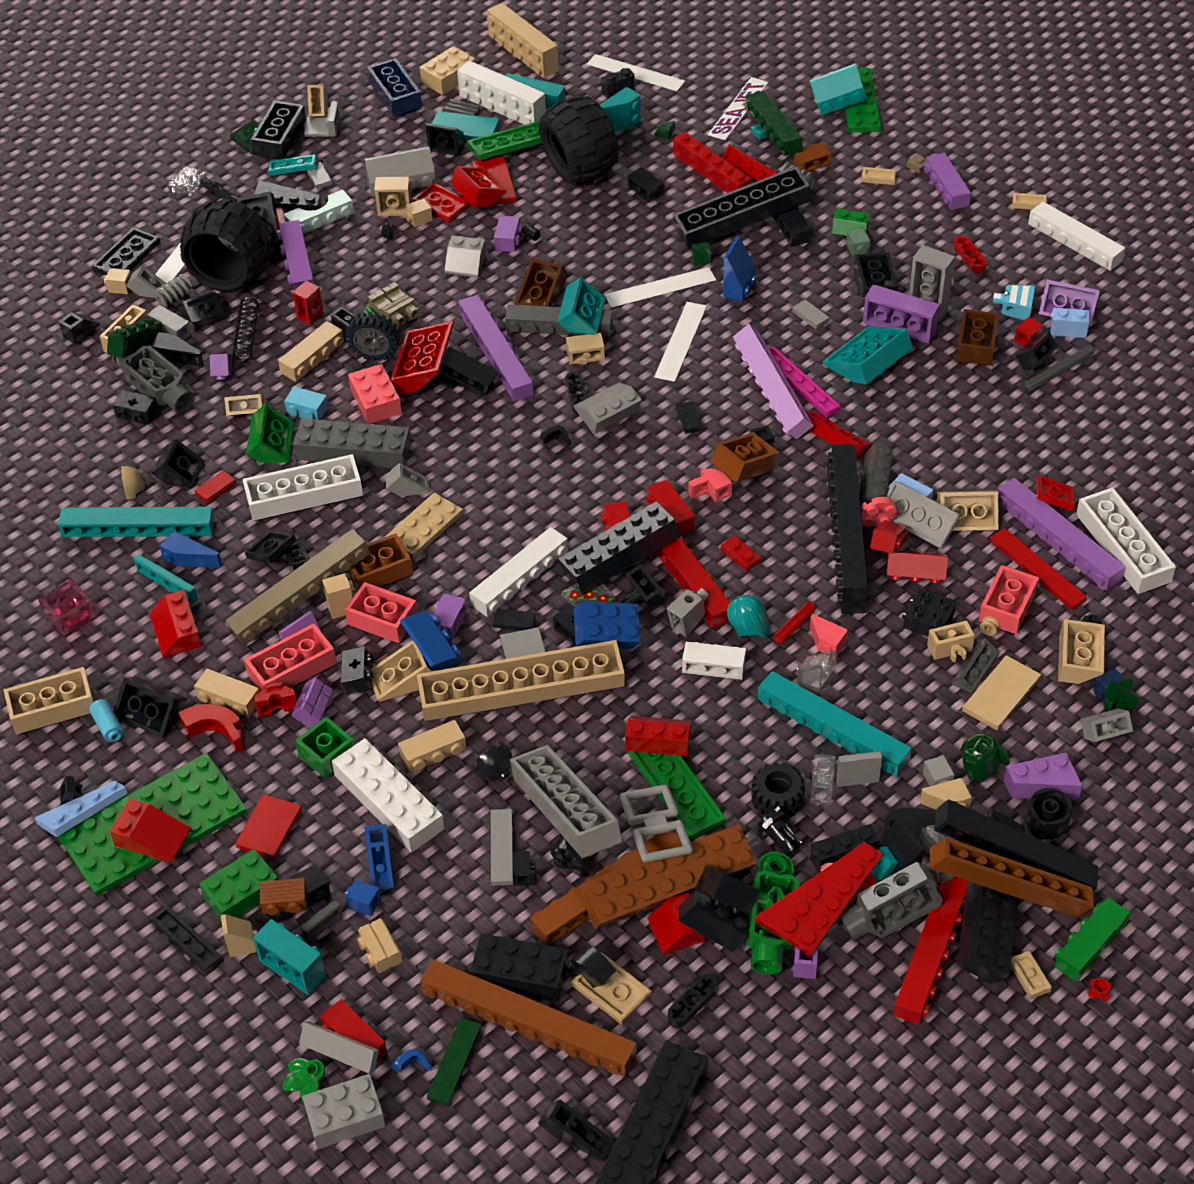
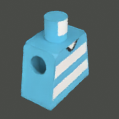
(1016, 300)

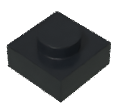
(764, 433)

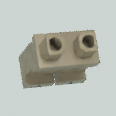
(393, 304)

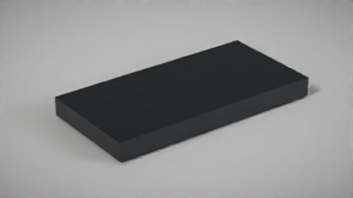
(127, 251)

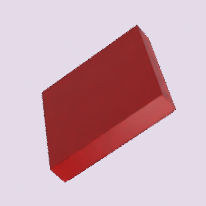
(1055, 493)

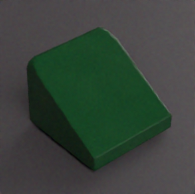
(665, 130)

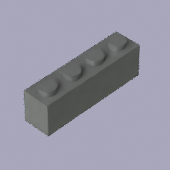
(875, 473)

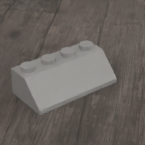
(414, 163)

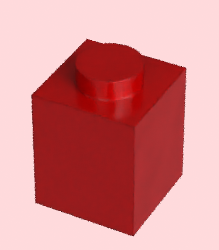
(1027, 330)

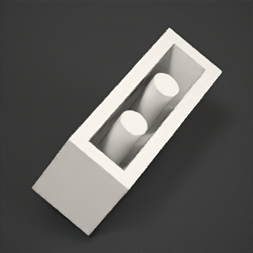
(713, 660)

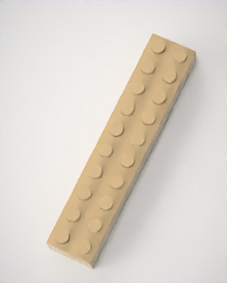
(520, 680)

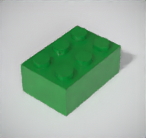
(237, 886)

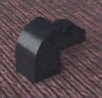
(591, 966)

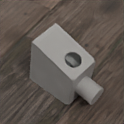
(687, 611)

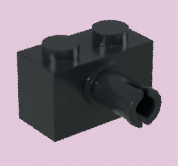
(644, 589)

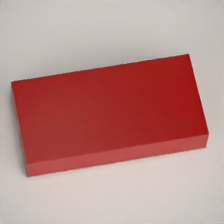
(215, 486)

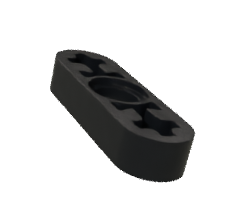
(575, 387)
(691, 1010)

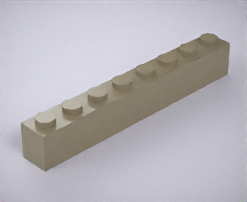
(297, 586)

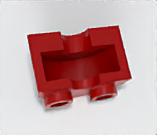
(274, 697)

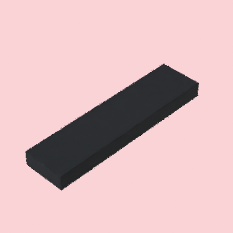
(187, 939)

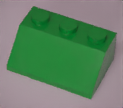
(270, 436)

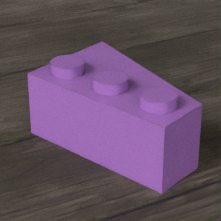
(1047, 772)

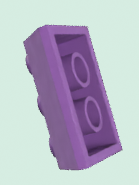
(1068, 297)

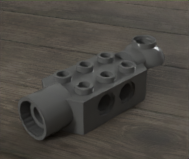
(156, 378)
(895, 901)

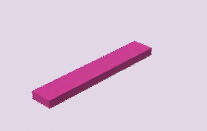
(805, 386)

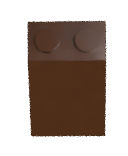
(541, 284)

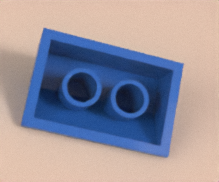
(432, 640)

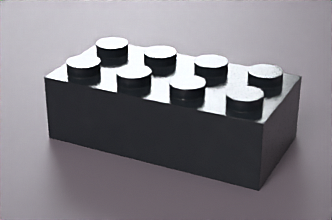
(278, 130)
(521, 966)

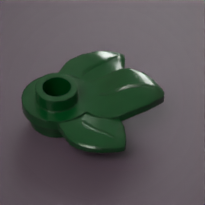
(1120, 695)

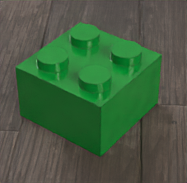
(322, 745)

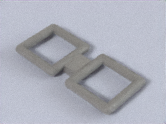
(655, 823)

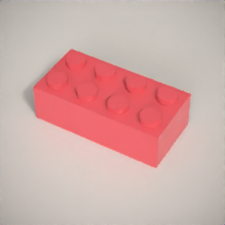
(291, 659)

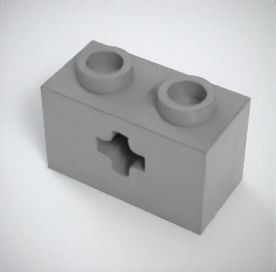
(1106, 725)

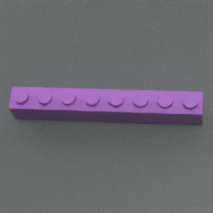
(496, 348)
(1060, 534)

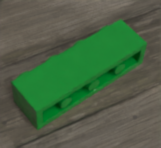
(1091, 939)

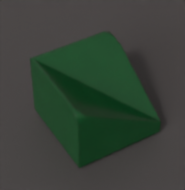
(701, 253)

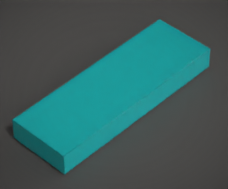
(293, 164)

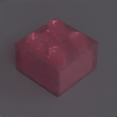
(67, 607)

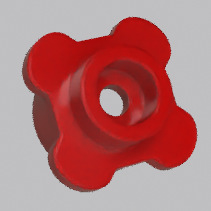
(1102, 984)

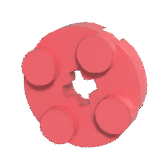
(877, 511)

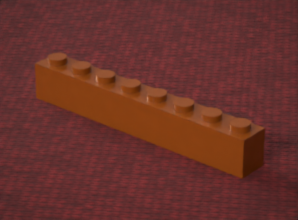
(1011, 877)
(569, 911)

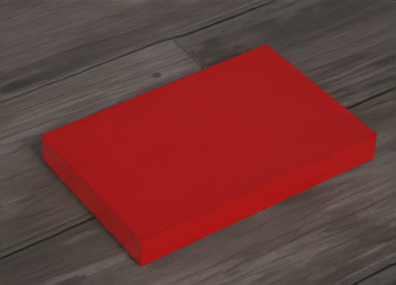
(443, 202)
(268, 826)

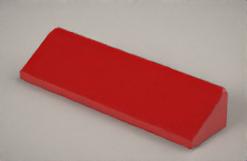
(835, 434)

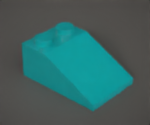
(623, 109)

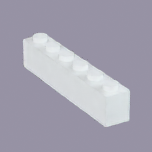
(1076, 236)
(518, 572)

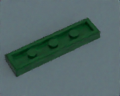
(454, 1062)

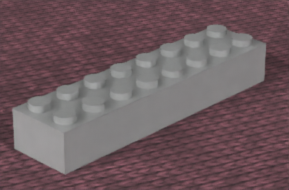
(566, 801)

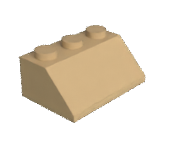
(976, 509)
(1080, 651)

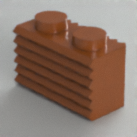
(813, 157)
(283, 896)

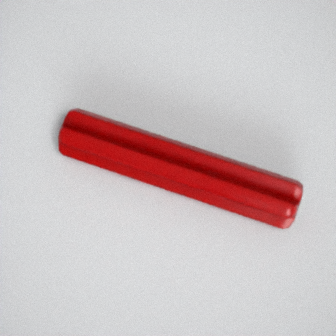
(794, 622)

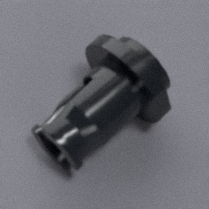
(779, 831)

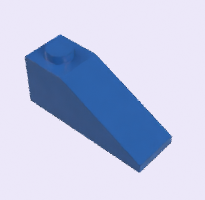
(188, 552)
(379, 856)

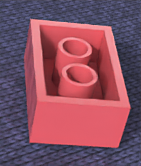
(374, 394)
(1009, 598)
(380, 612)

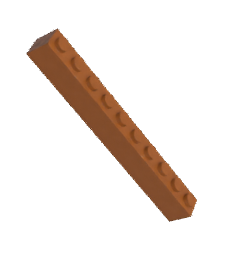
(529, 1018)

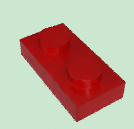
(740, 553)

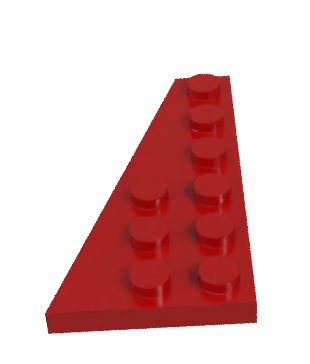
(815, 906)

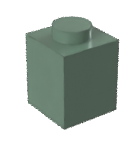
(858, 242)

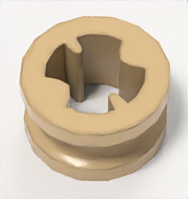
(989, 625)

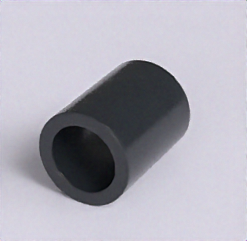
(531, 232)

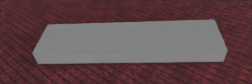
(501, 847)
(339, 1047)

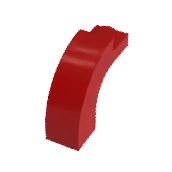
(213, 718)

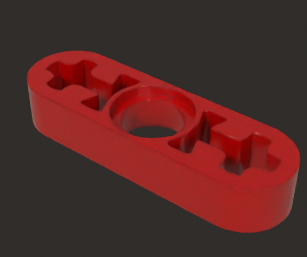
(962, 246)

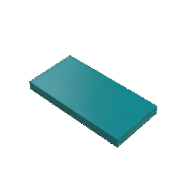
(471, 125)

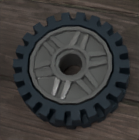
(373, 336)

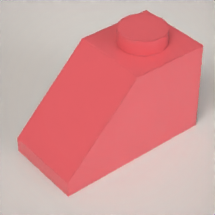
(827, 635)

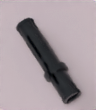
(216, 189)

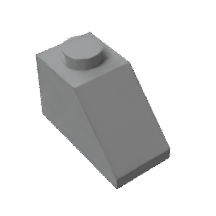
(144, 282)
(406, 481)

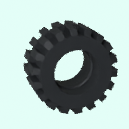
(780, 777)

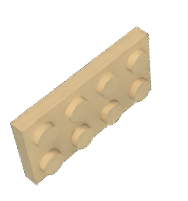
(426, 524)

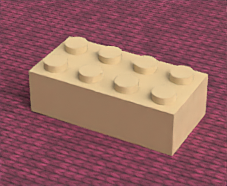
(49, 700)

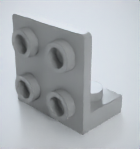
(324, 125)

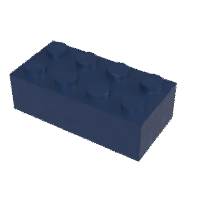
(394, 87)

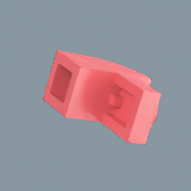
(711, 482)

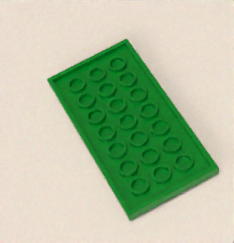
(192, 794)

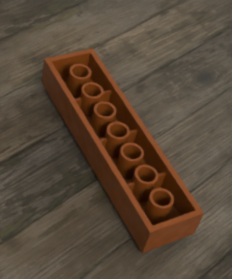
(652, 883)

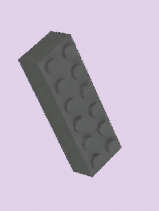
(368, 443)

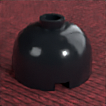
(494, 763)

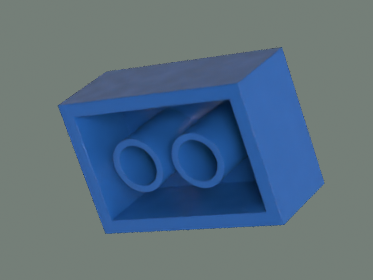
(607, 622)

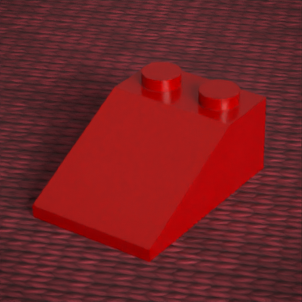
(149, 831)

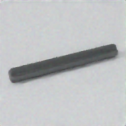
(1059, 367)

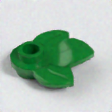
(300, 1076)

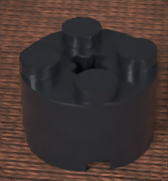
(1048, 813)
(567, 857)

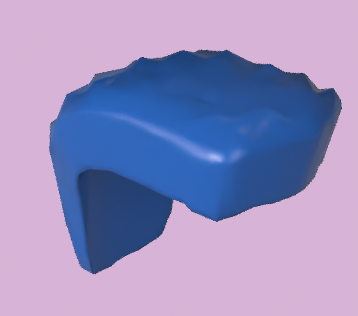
(409, 1057)

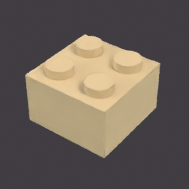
(392, 195)

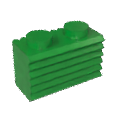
(847, 220)

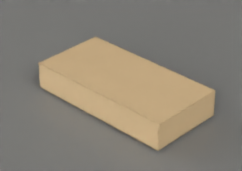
(878, 175)
(1027, 201)

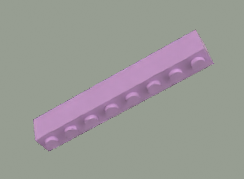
(772, 381)

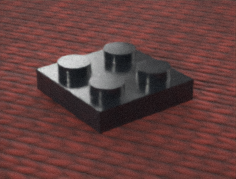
(204, 309)
(270, 546)

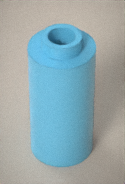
(106, 720)

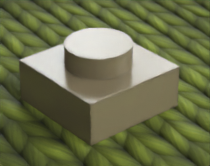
(916, 163)

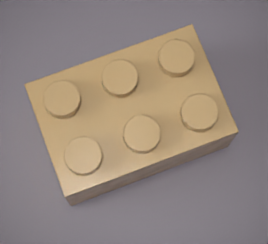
(442, 72)

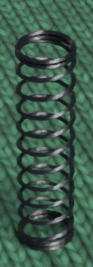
(253, 329)

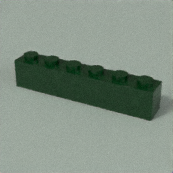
(773, 123)

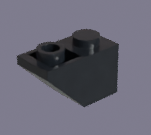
(77, 326)

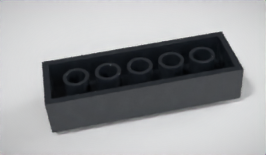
(619, 547)

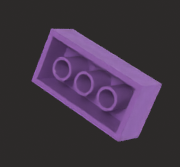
(901, 311)

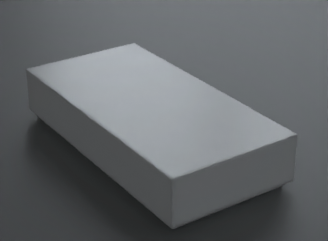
(319, 177)
(810, 314)

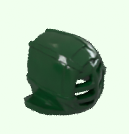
(981, 765)

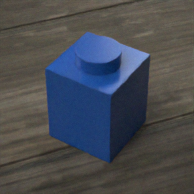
(362, 897)

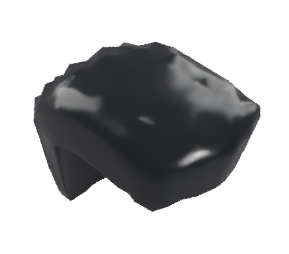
(555, 432)

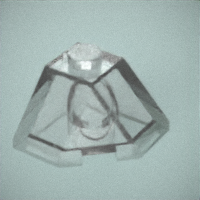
(816, 670)

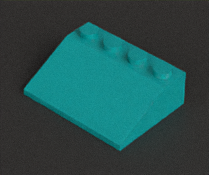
(869, 353)

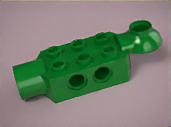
(766, 946)

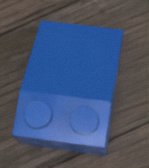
(738, 272)

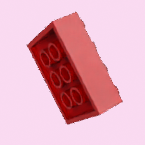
(421, 357)

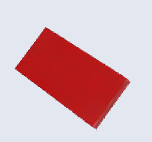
(498, 169)

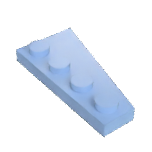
(72, 813)

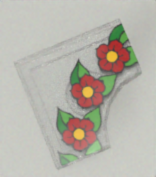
(597, 594)

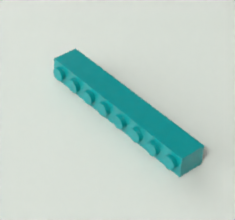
(136, 521)
(833, 722)

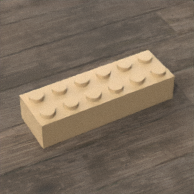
(523, 40)

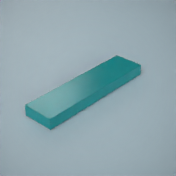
(164, 578)

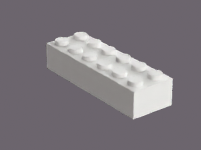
(500, 93)
(302, 487)
(1126, 540)
(388, 795)

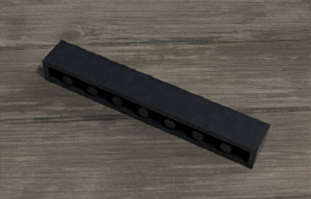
(1003, 840)

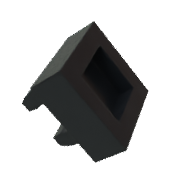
(69, 789)

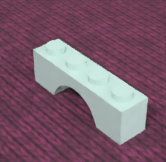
(337, 207)

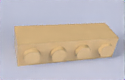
(311, 351)

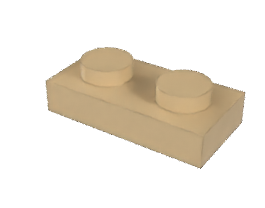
(1030, 975)

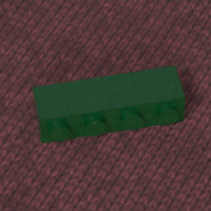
(132, 337)

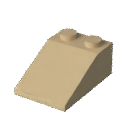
(399, 672)

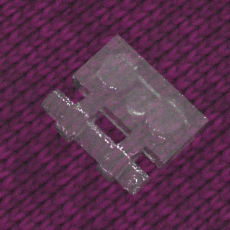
(187, 181)

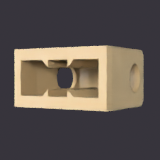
(317, 100)

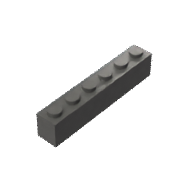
(544, 320)

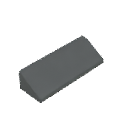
(975, 666)

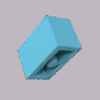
(306, 404)

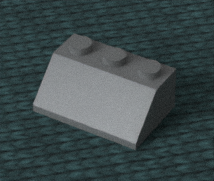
(608, 407)

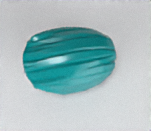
(749, 616)

